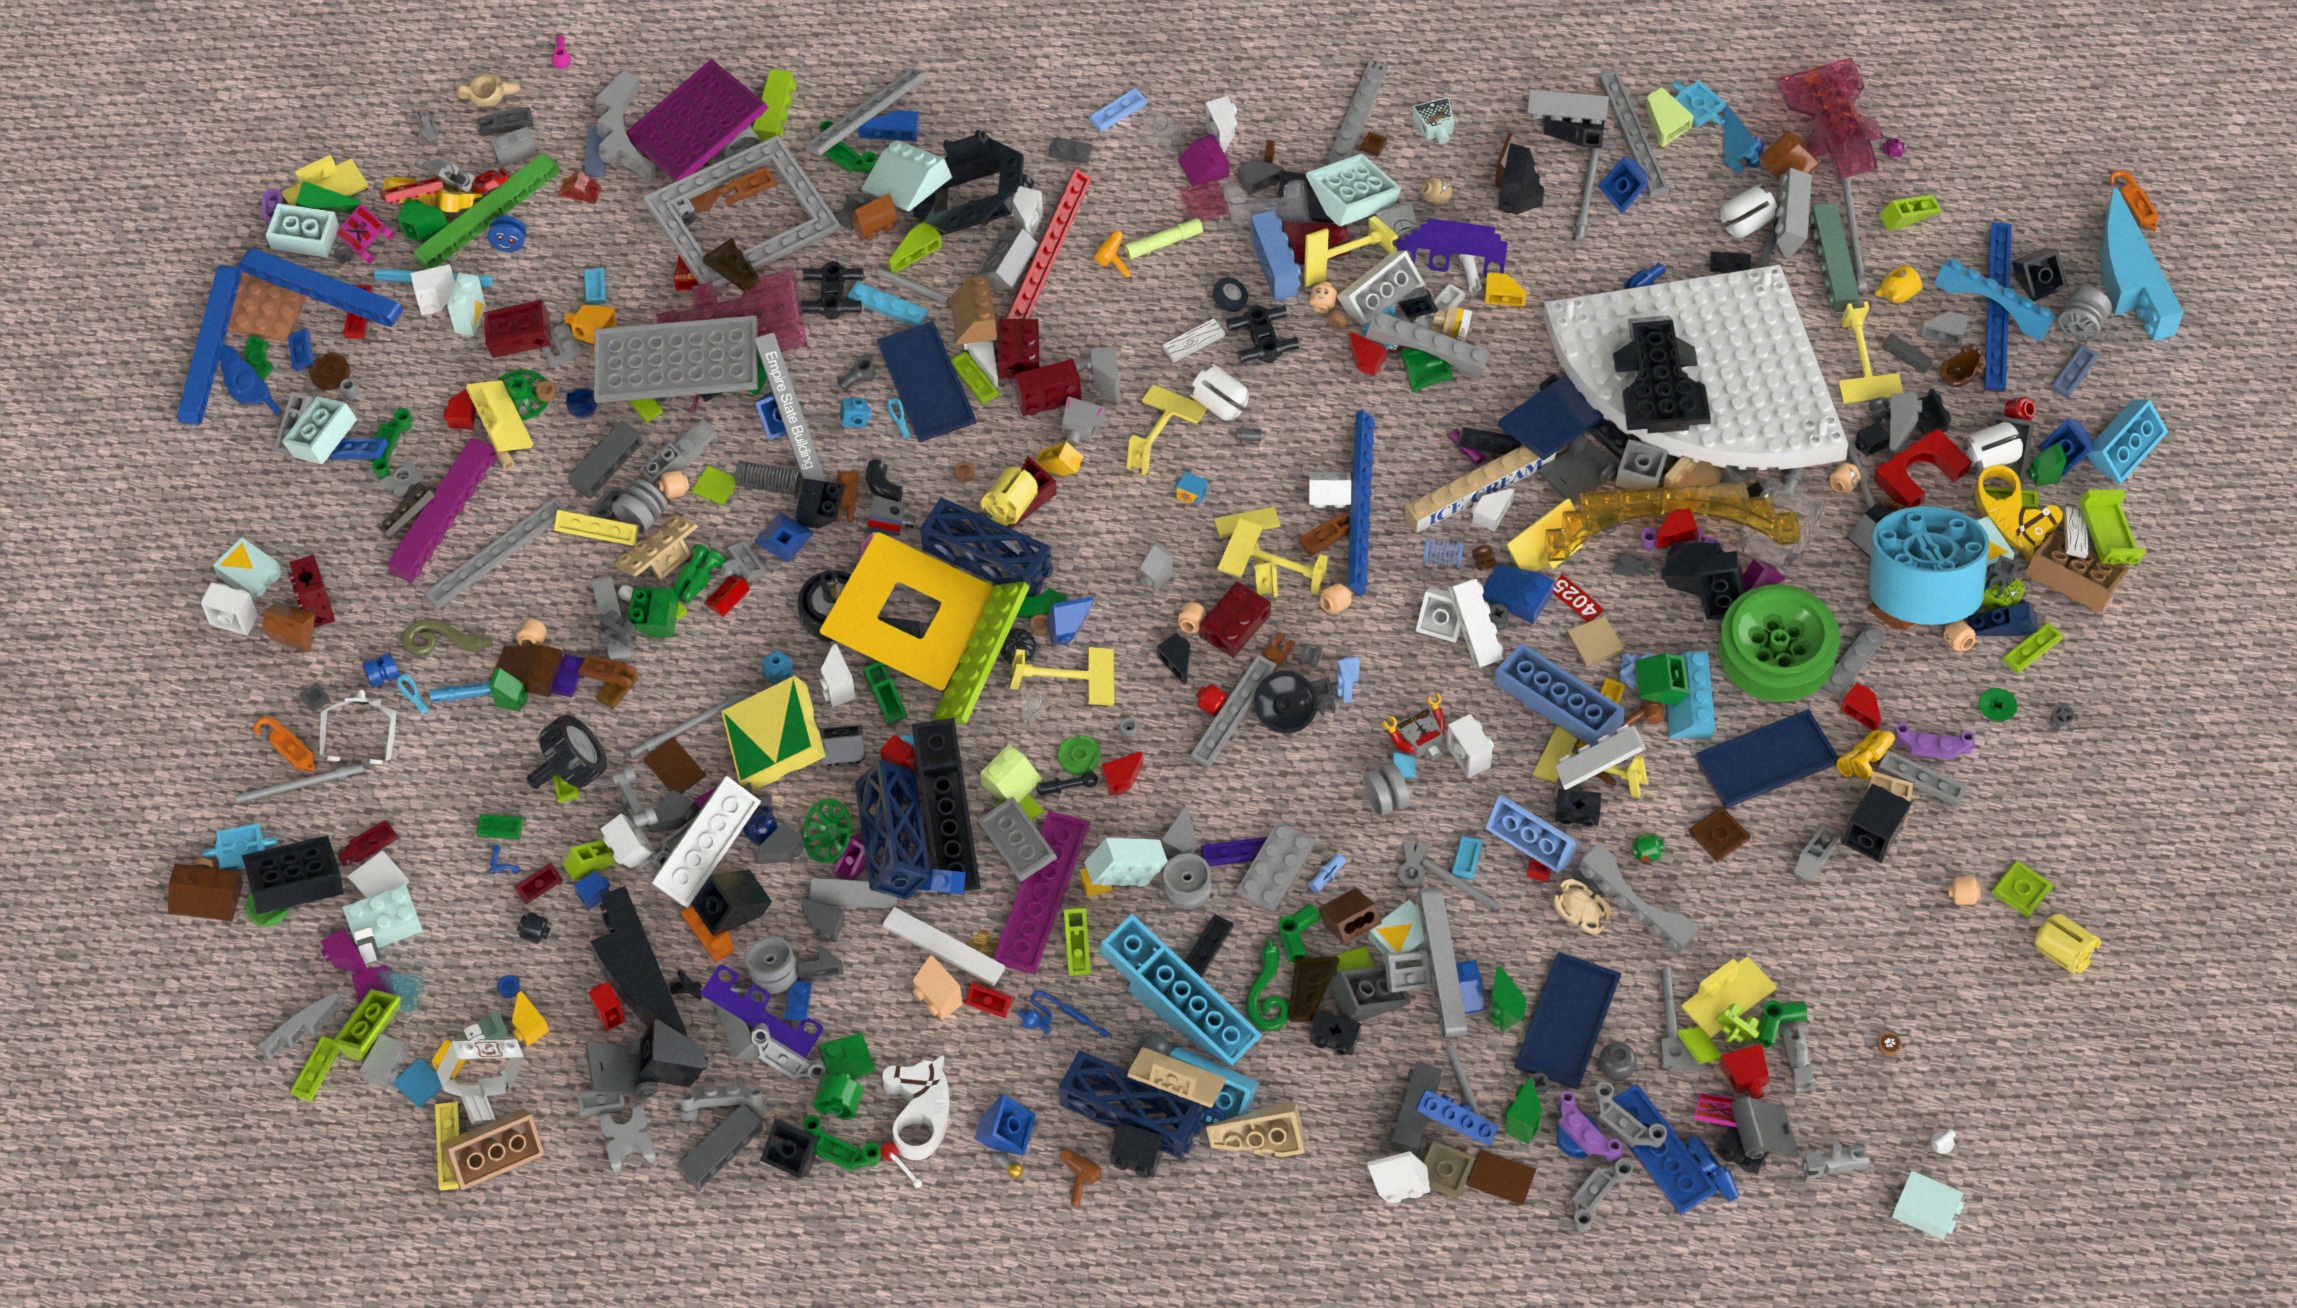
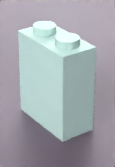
(1928, 1205)

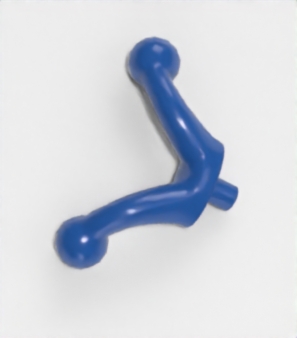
(496, 849)

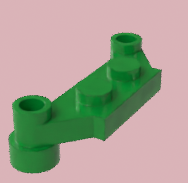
(846, 157)
(391, 432)
(838, 1151)

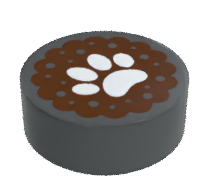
(1394, 351)

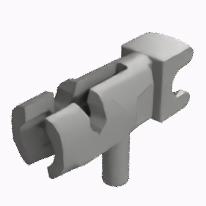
(1798, 1060)
(1835, 1161)

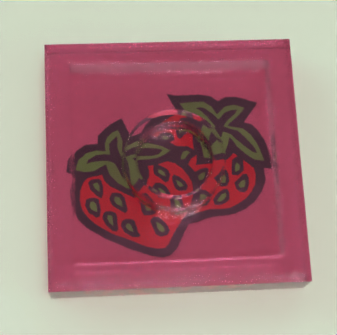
(1204, 201)

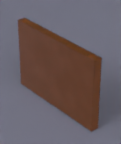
(674, 766)
(1501, 1177)

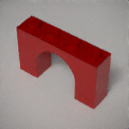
(1933, 449)

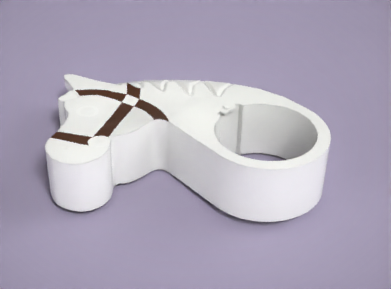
(928, 1096)

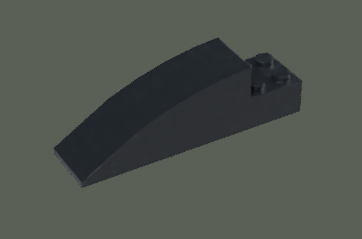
(945, 799)
(631, 964)

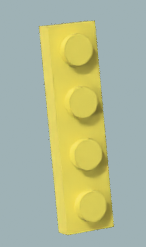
(596, 527)
(446, 1128)

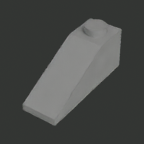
(295, 408)
(1904, 417)
(1817, 852)

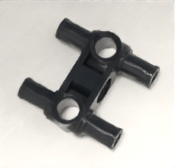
(832, 278)
(1259, 324)

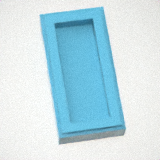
(595, 286)
(1467, 857)

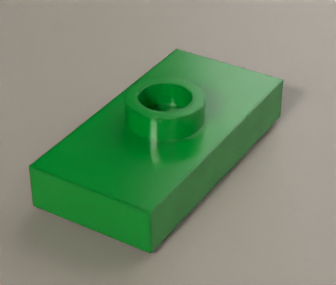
(500, 827)

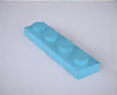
(888, 304)

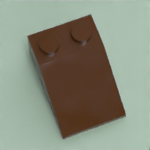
(531, 665)

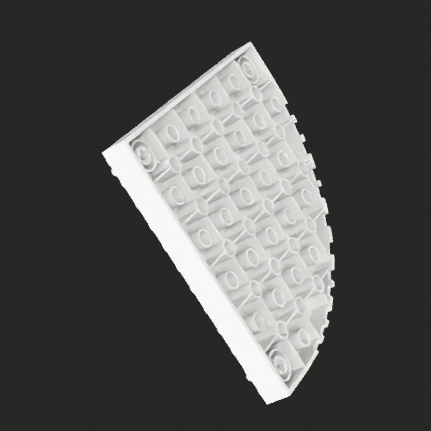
(1750, 356)

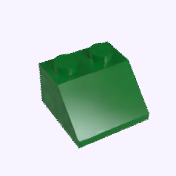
(1507, 1002)

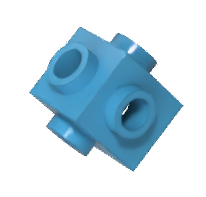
(854, 412)
(776, 667)

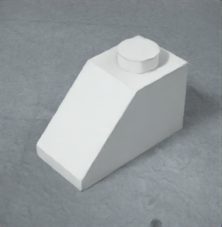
(1492, 508)

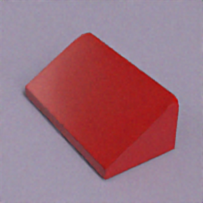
(727, 595)
(989, 999)

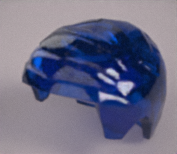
(581, 402)
(760, 826)

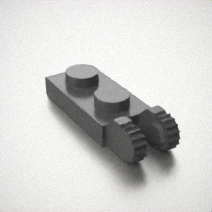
(505, 121)

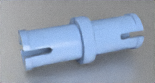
(1327, 873)

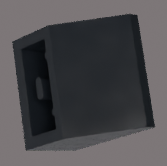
(819, 503)

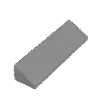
(849, 894)

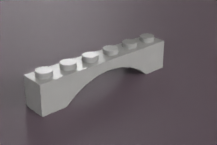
(1394, 331)
(1671, 928)

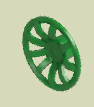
(520, 390)
(832, 833)

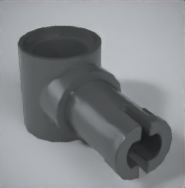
(857, 374)

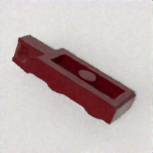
(368, 843)

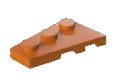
(716, 946)

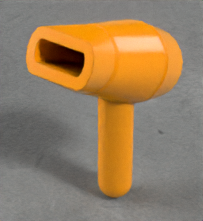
(1107, 253)

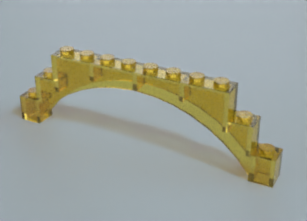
(1720, 500)

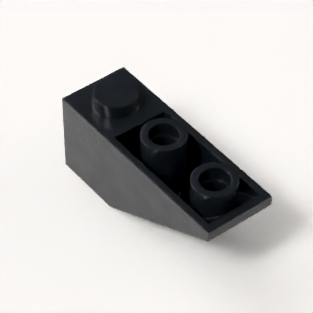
(1581, 134)

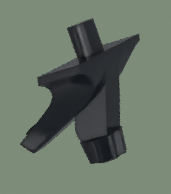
(686, 986)

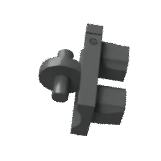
(612, 632)

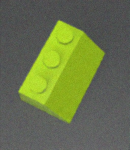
(367, 1023)

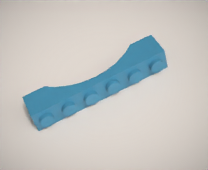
(2031, 318)

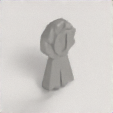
(1412, 873)

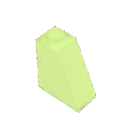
(1667, 116)

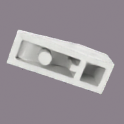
(983, 355)

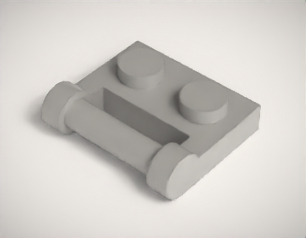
(565, 344)
(1409, 977)

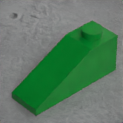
(324, 199)

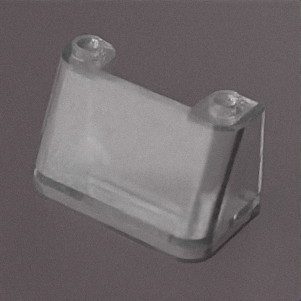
(1290, 208)

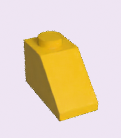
(1504, 290)
(1059, 459)
(527, 1021)

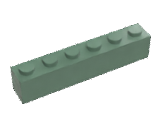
(1834, 257)

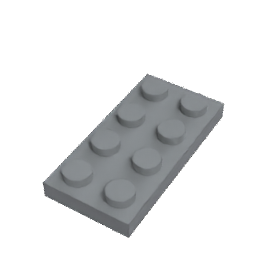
(1017, 839)
(1275, 867)

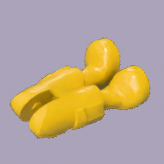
(1867, 750)

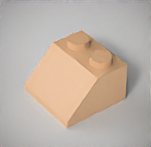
(937, 989)

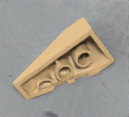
(1265, 1130)

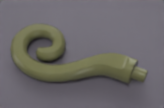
(471, 643)

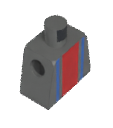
(888, 517)

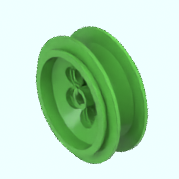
(1787, 612)

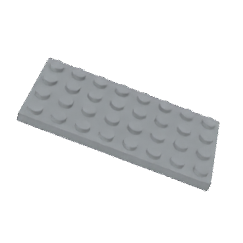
(676, 359)

